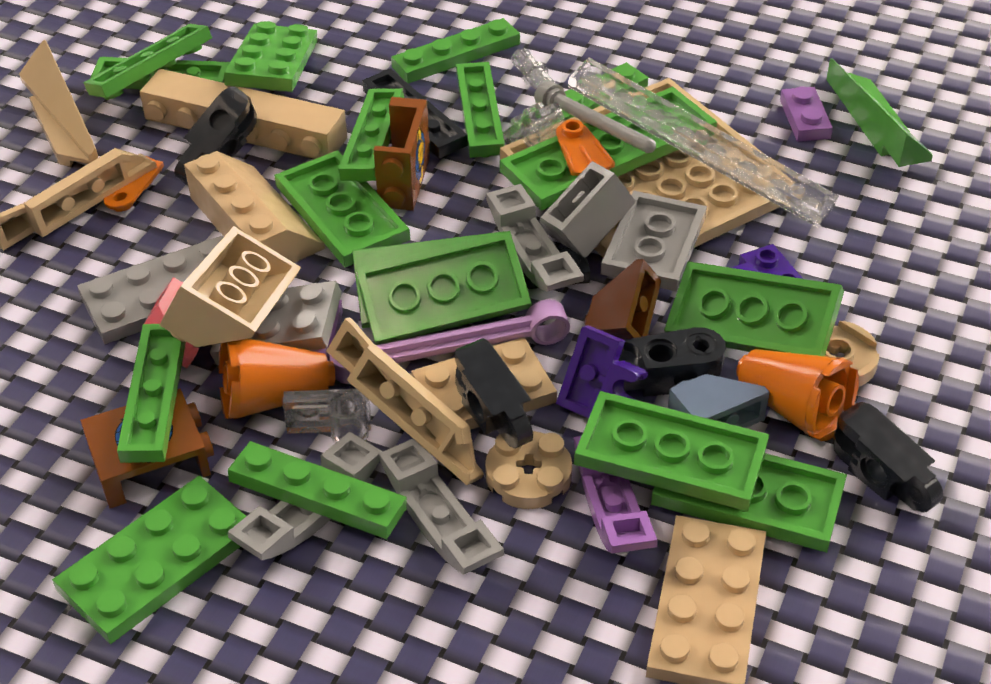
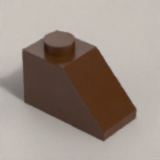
(626, 302)

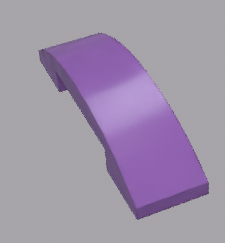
(616, 511)

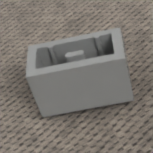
(587, 209)

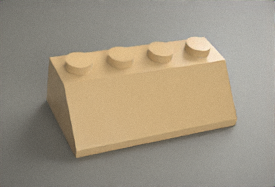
(241, 197)
(229, 292)

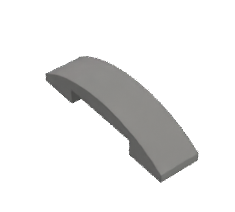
(536, 252)
(436, 510)
(286, 525)

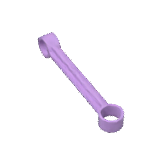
(494, 332)

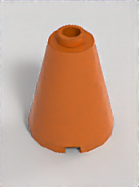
(261, 371)
(803, 387)

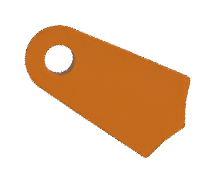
(581, 147)
(126, 196)

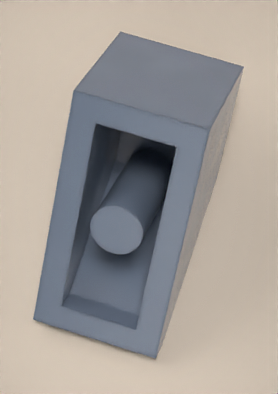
(721, 400)

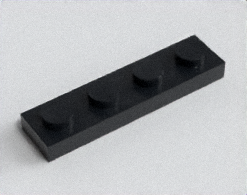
(444, 134)

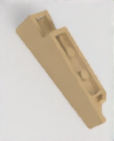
(57, 109)
(72, 195)
(406, 401)

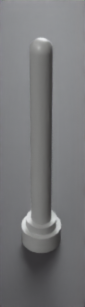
(550, 92)

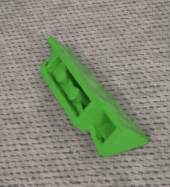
(876, 117)

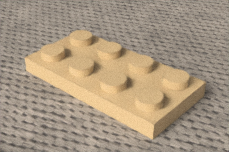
(707, 604)

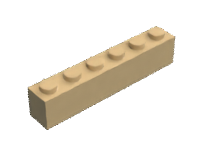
(281, 121)

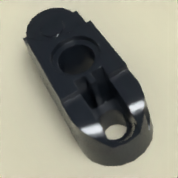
(219, 128)
(673, 358)
(492, 393)
(886, 458)

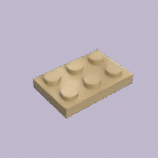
(518, 357)

